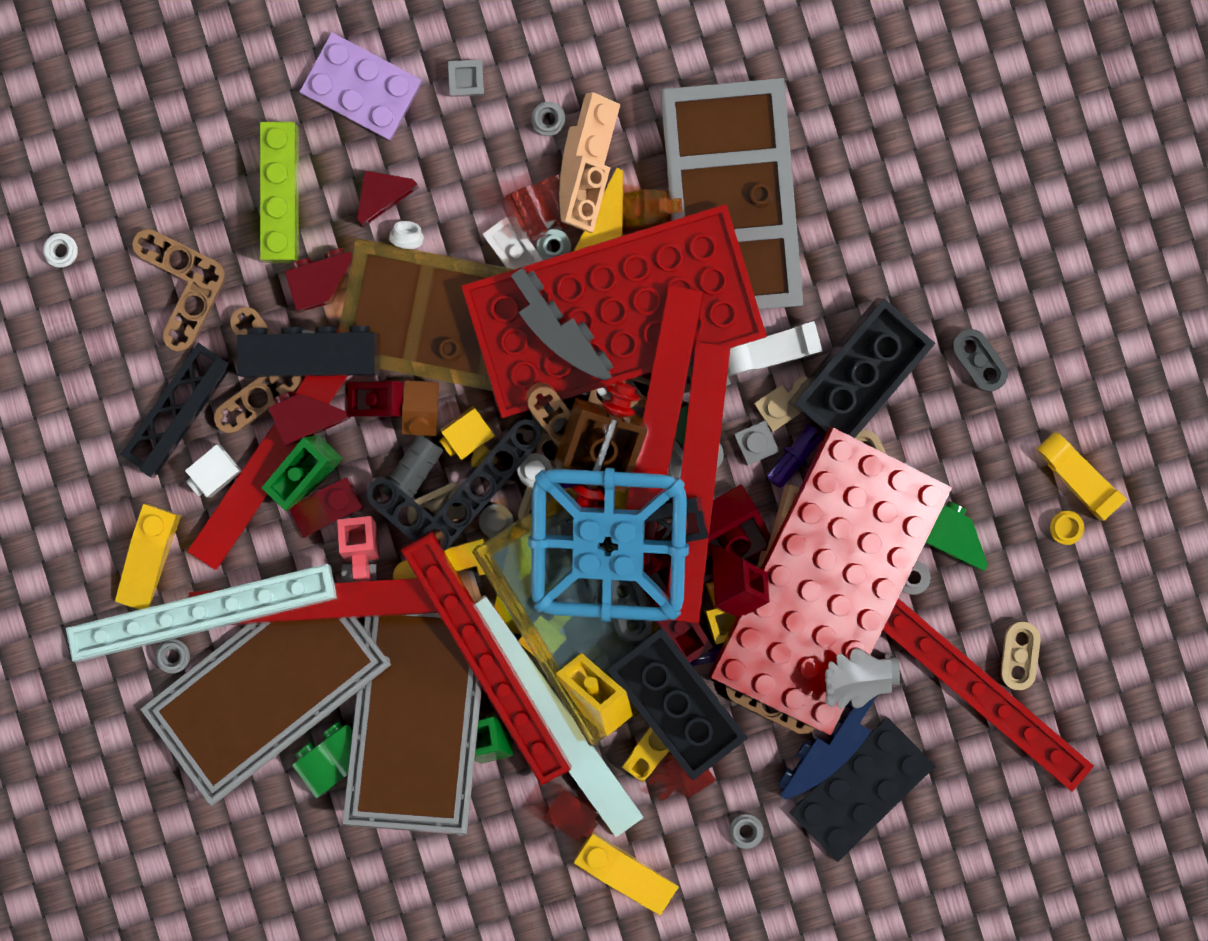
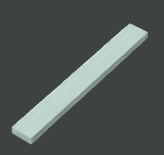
(201, 613)
(587, 765)

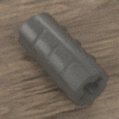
(414, 466)

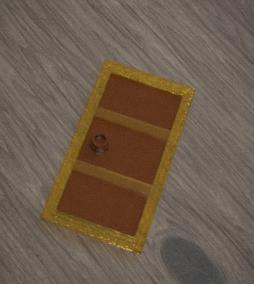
(418, 311)

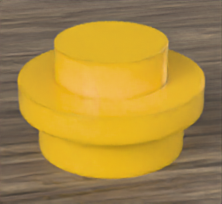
(1067, 527)

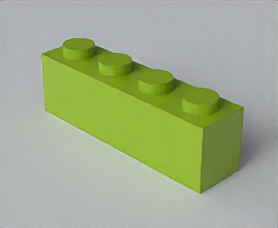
(279, 192)

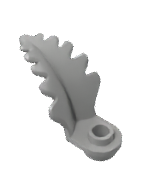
(860, 678)

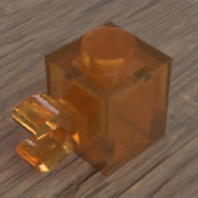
(649, 208)

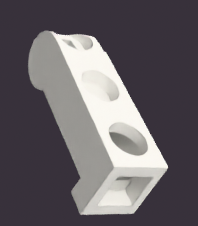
(775, 349)

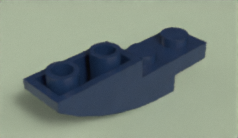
(822, 759)

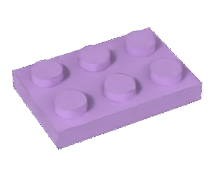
(361, 86)

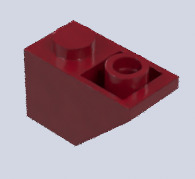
(320, 281)
(738, 583)

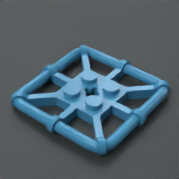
(626, 530)

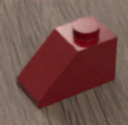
(303, 417)
(326, 507)

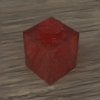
(572, 815)

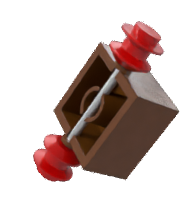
(602, 439)

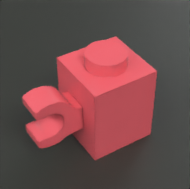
(358, 544)

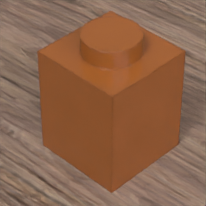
(420, 408)

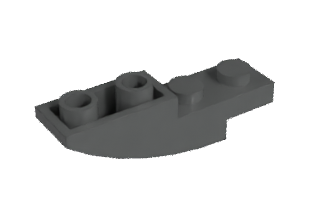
(568, 340)

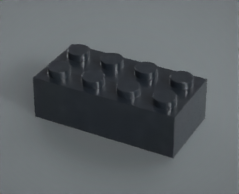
(862, 370)
(677, 703)

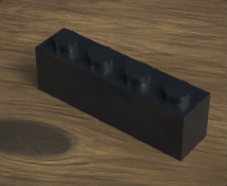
(308, 353)

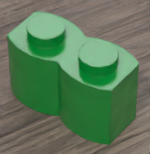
(328, 762)

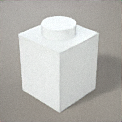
(212, 472)

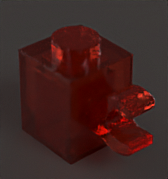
(680, 779)

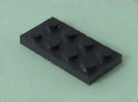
(862, 789)

